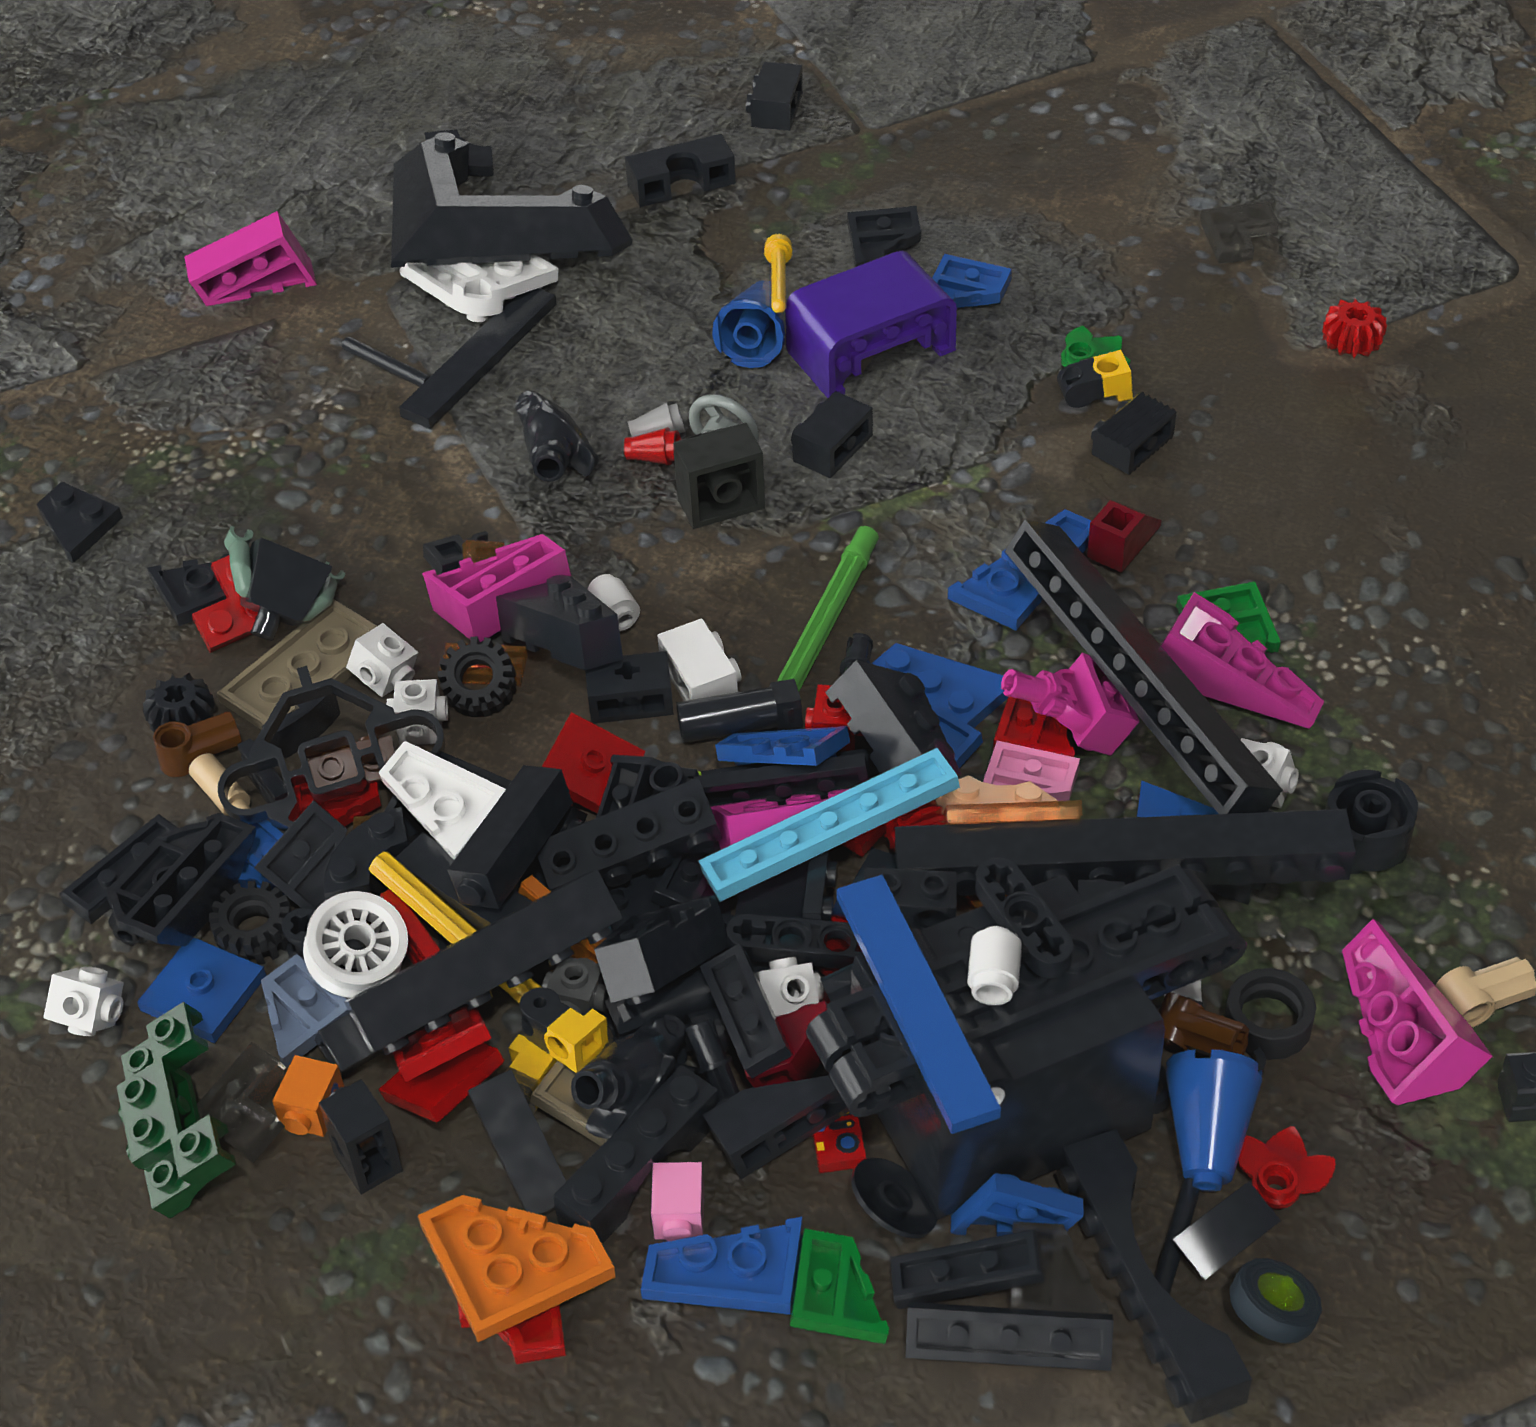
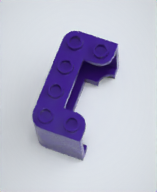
(865, 313)

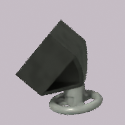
(720, 465)

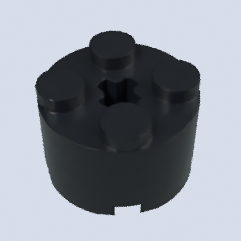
(1379, 818)

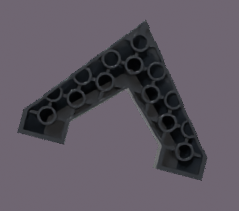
(448, 228)

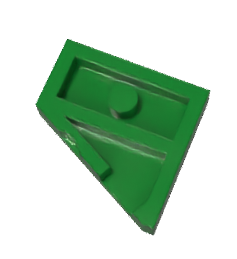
(1246, 607)

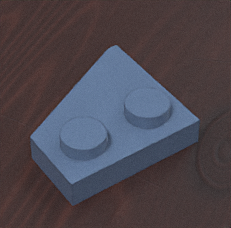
(298, 1008)

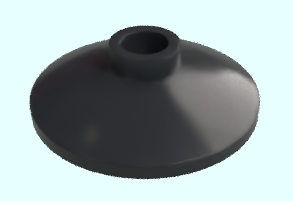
(892, 1198)

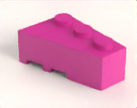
(249, 262)
(469, 593)

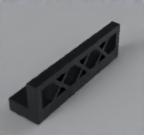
(781, 781)

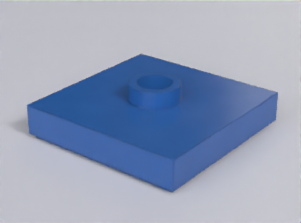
(206, 980)

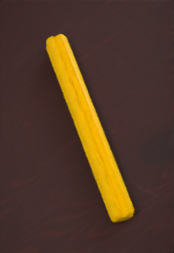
(431, 908)

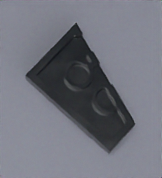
(187, 588)

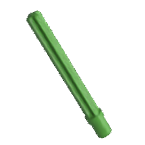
(853, 562)

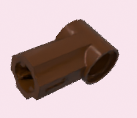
(181, 744)
(1196, 1029)

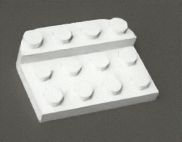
(481, 287)

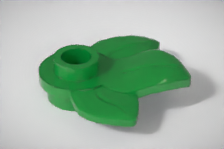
(1082, 345)

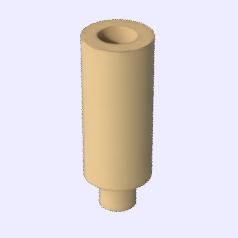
(206, 772)

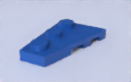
(729, 1271)

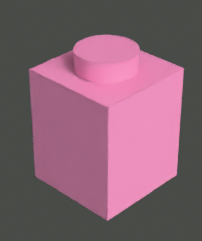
(677, 1200)

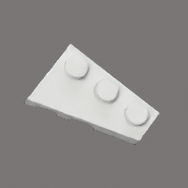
(440, 795)

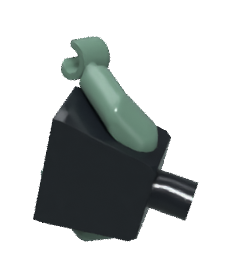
(278, 582)

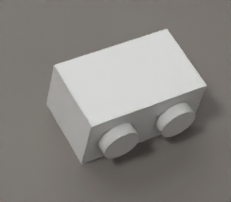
(698, 661)

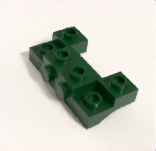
(164, 1117)

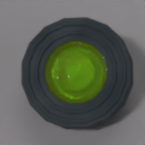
(1275, 1300)

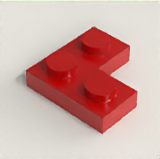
(225, 620)

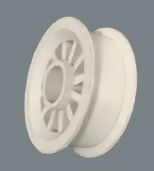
(347, 907)

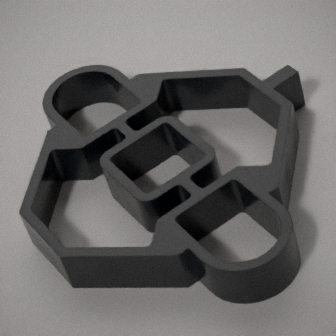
(266, 755)

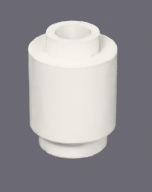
(617, 597)
(994, 965)

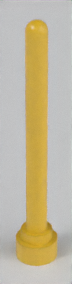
(778, 252)

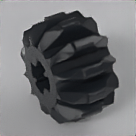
(178, 700)

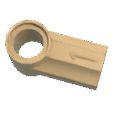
(1485, 990)

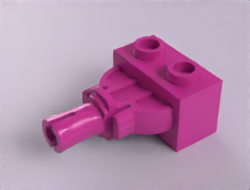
(1079, 700)

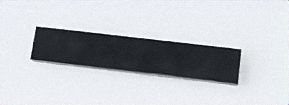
(476, 357)

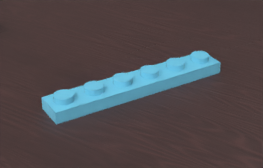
(828, 824)

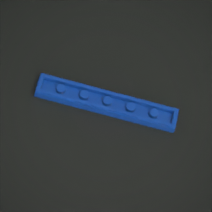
(918, 1005)

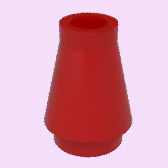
(652, 446)

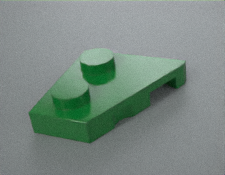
(834, 1291)

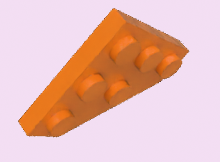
(511, 1261)

